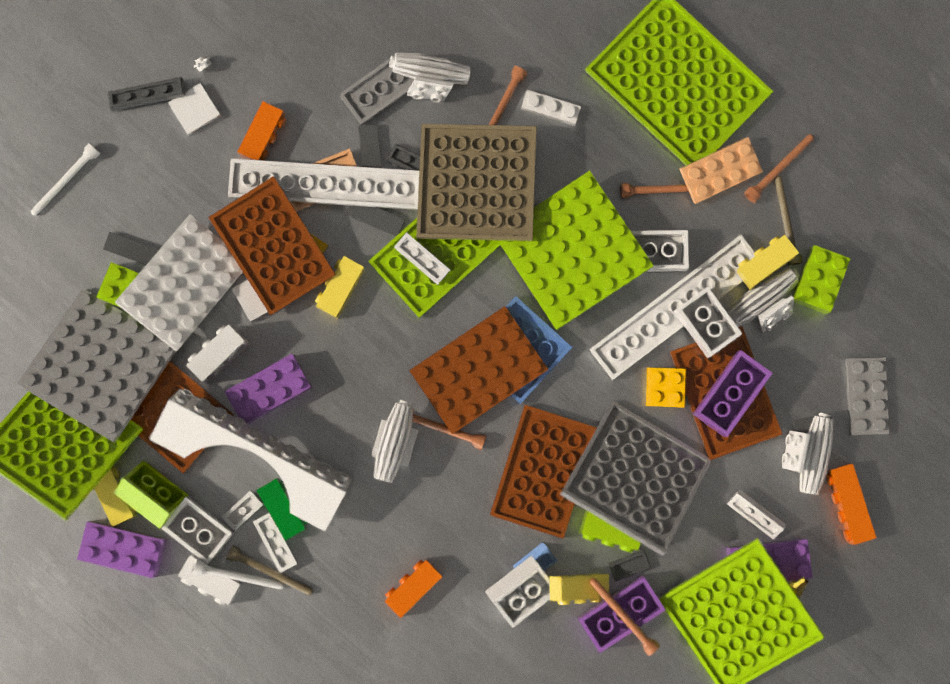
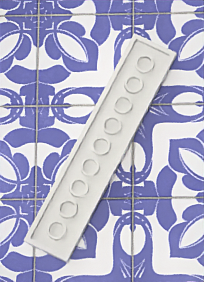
(329, 183)
(658, 320)

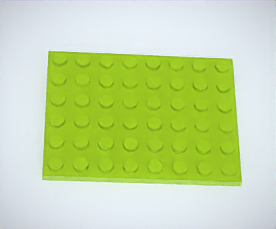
(678, 80)

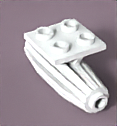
(431, 74)
(766, 301)
(394, 442)
(810, 453)

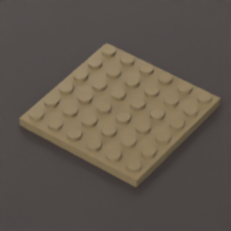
(476, 182)

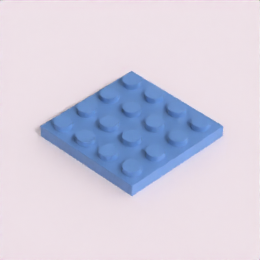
(543, 339)

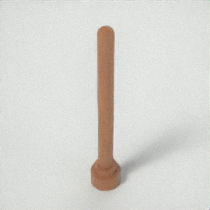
(518, 75)
(628, 190)
(753, 193)
(476, 440)
(649, 645)

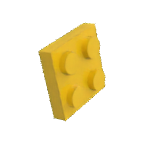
(666, 387)

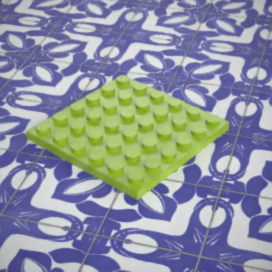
(576, 251)
(55, 454)
(741, 616)

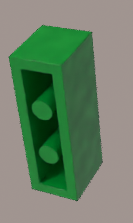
(278, 505)

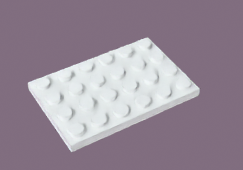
(181, 283)

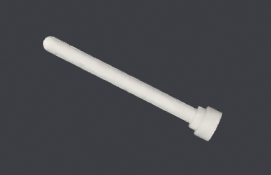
(89, 153)
(200, 567)

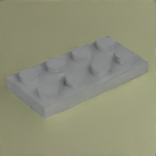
(375, 92)
(867, 396)

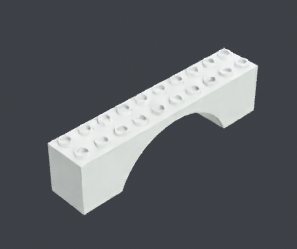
(195, 424)

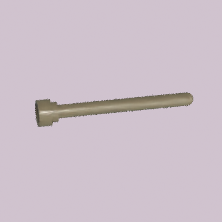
(786, 218)
(236, 555)

